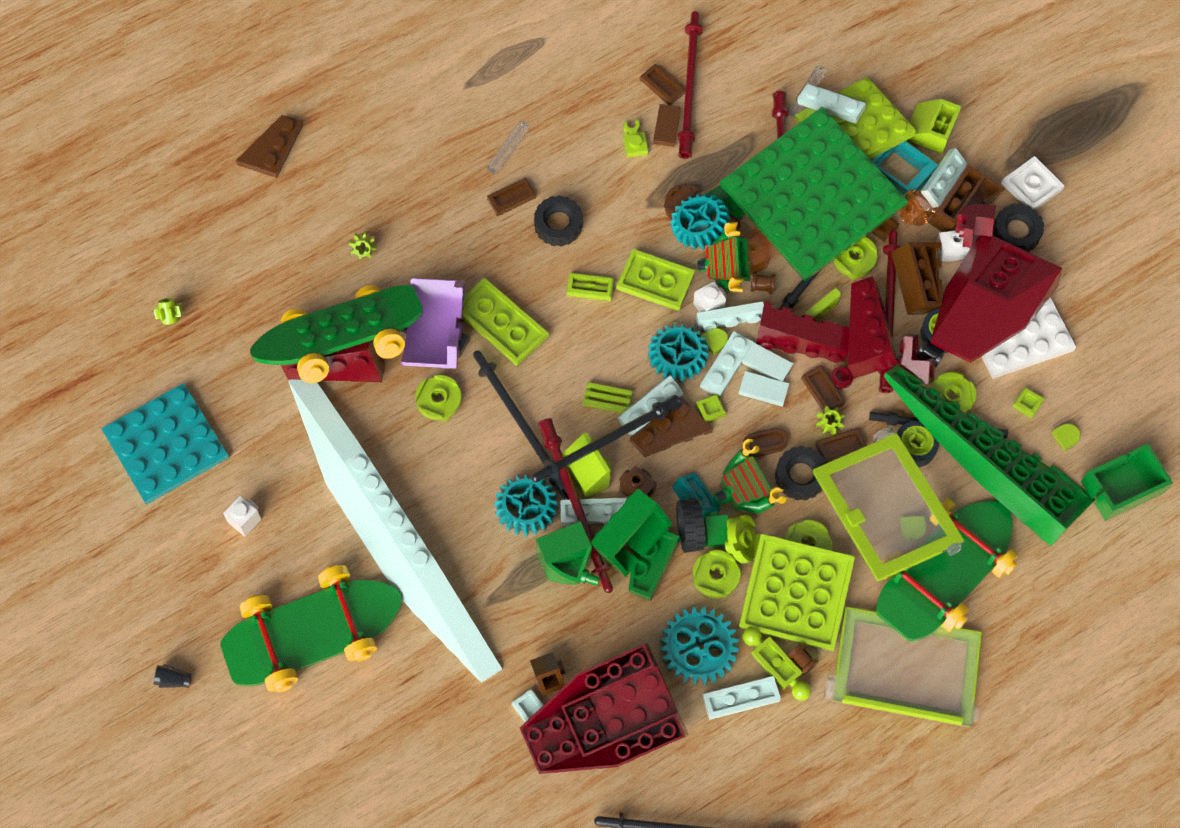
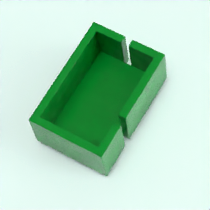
(1126, 486)
(637, 525)

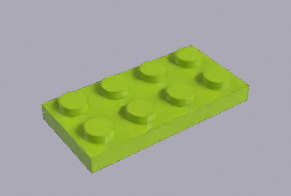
(502, 322)

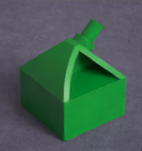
(566, 556)

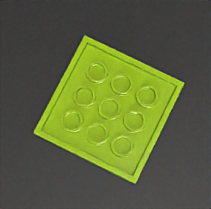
(880, 124)
(797, 592)

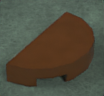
(676, 194)

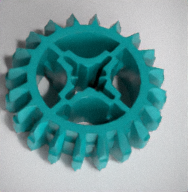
(699, 213)
(660, 347)
(509, 497)

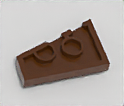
(272, 147)
(677, 427)

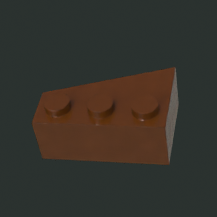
(969, 189)
(918, 276)

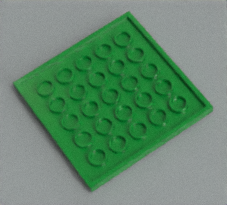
(813, 193)

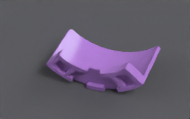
(436, 334)

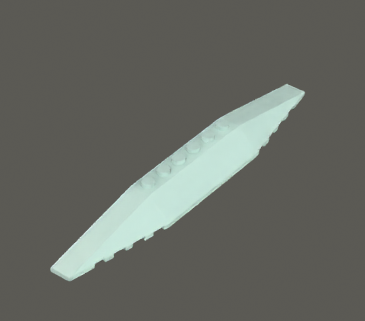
(389, 532)

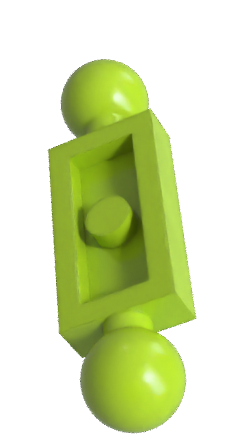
(776, 663)

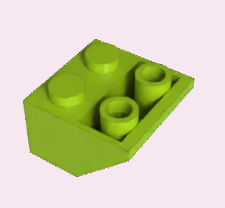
(934, 123)
(591, 472)

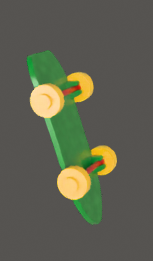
(368, 317)
(933, 590)
(309, 630)

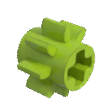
(361, 252)
(168, 311)
(824, 419)

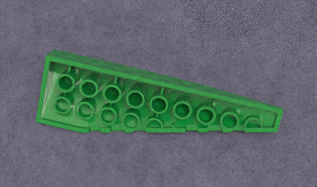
(1027, 487)

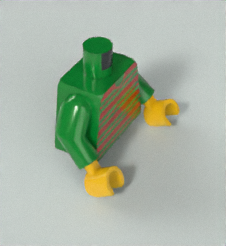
(727, 260)
(745, 484)

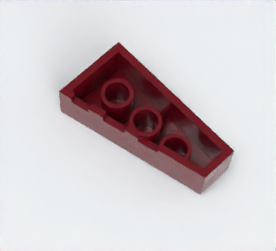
(869, 333)
(802, 334)
(351, 364)

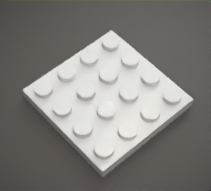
(1040, 341)

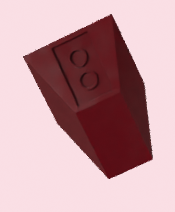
(992, 297)
(605, 716)

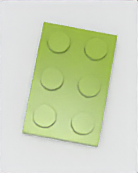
(655, 279)

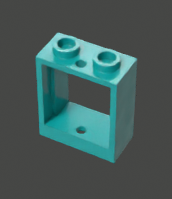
(914, 158)

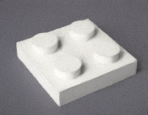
(1032, 184)

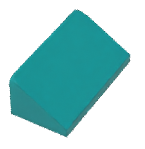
(692, 487)

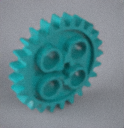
(708, 665)

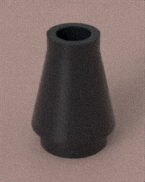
(171, 677)

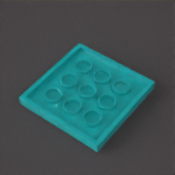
(165, 443)

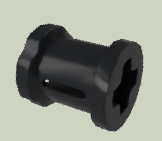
(930, 351)

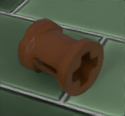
(762, 283)
(803, 658)

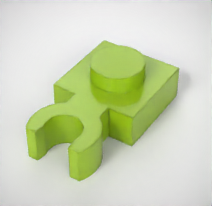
(634, 142)

